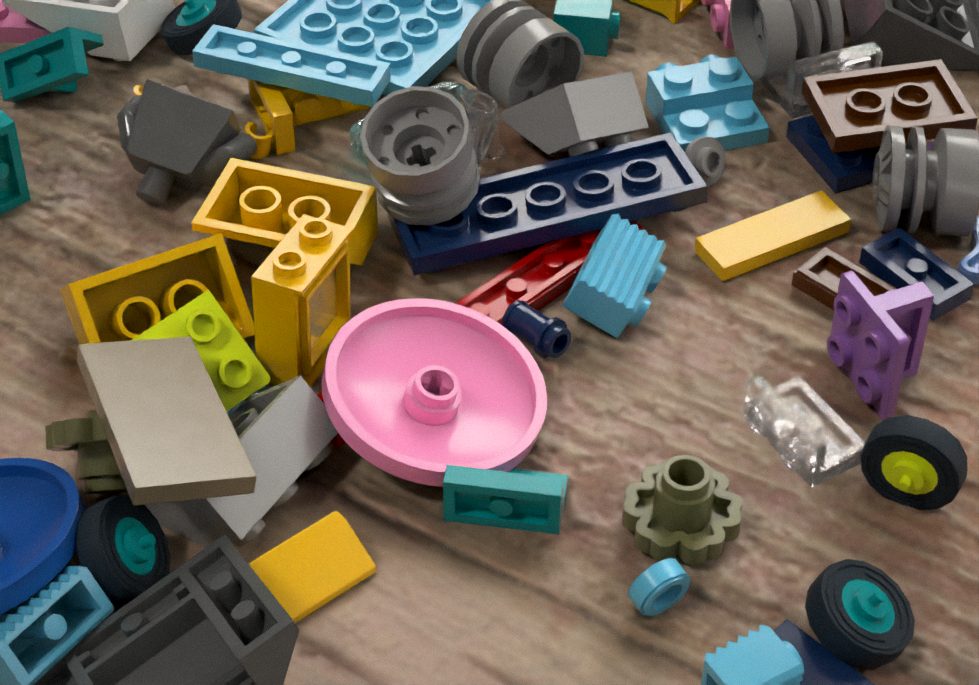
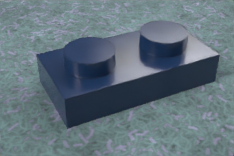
(839, 169)
(905, 261)

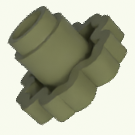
(94, 454)
(682, 510)

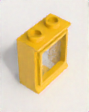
(302, 299)

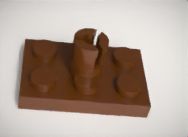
(861, 103)

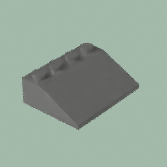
(918, 30)

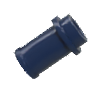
(547, 335)

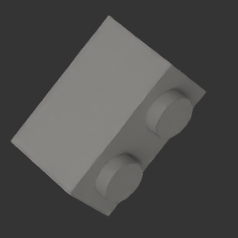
(581, 115)

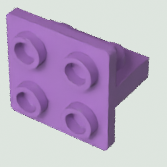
(878, 338)

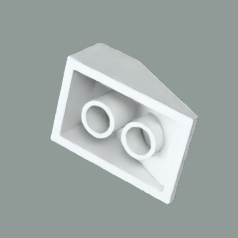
(122, 23)

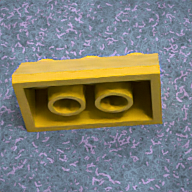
(265, 201)
(144, 292)

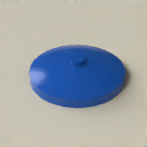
(36, 526)

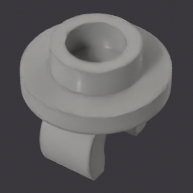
(707, 158)

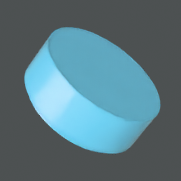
(659, 587)

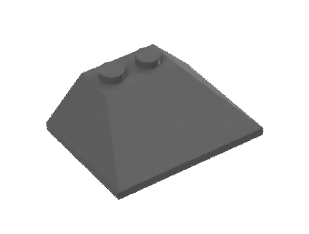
(193, 627)

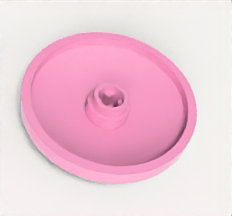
(432, 389)

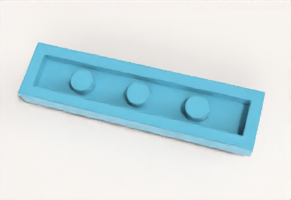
(292, 65)

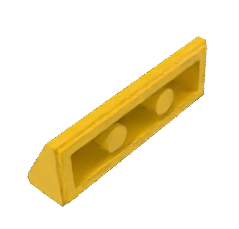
(314, 566)

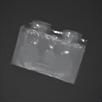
(802, 429)

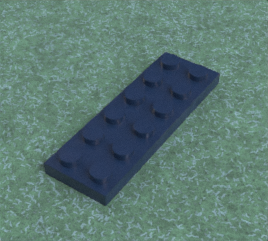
(557, 202)

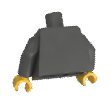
(182, 140)

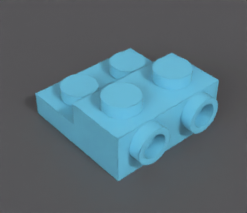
(706, 101)

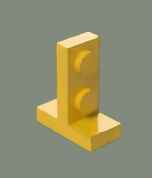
(285, 107)

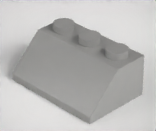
(282, 436)

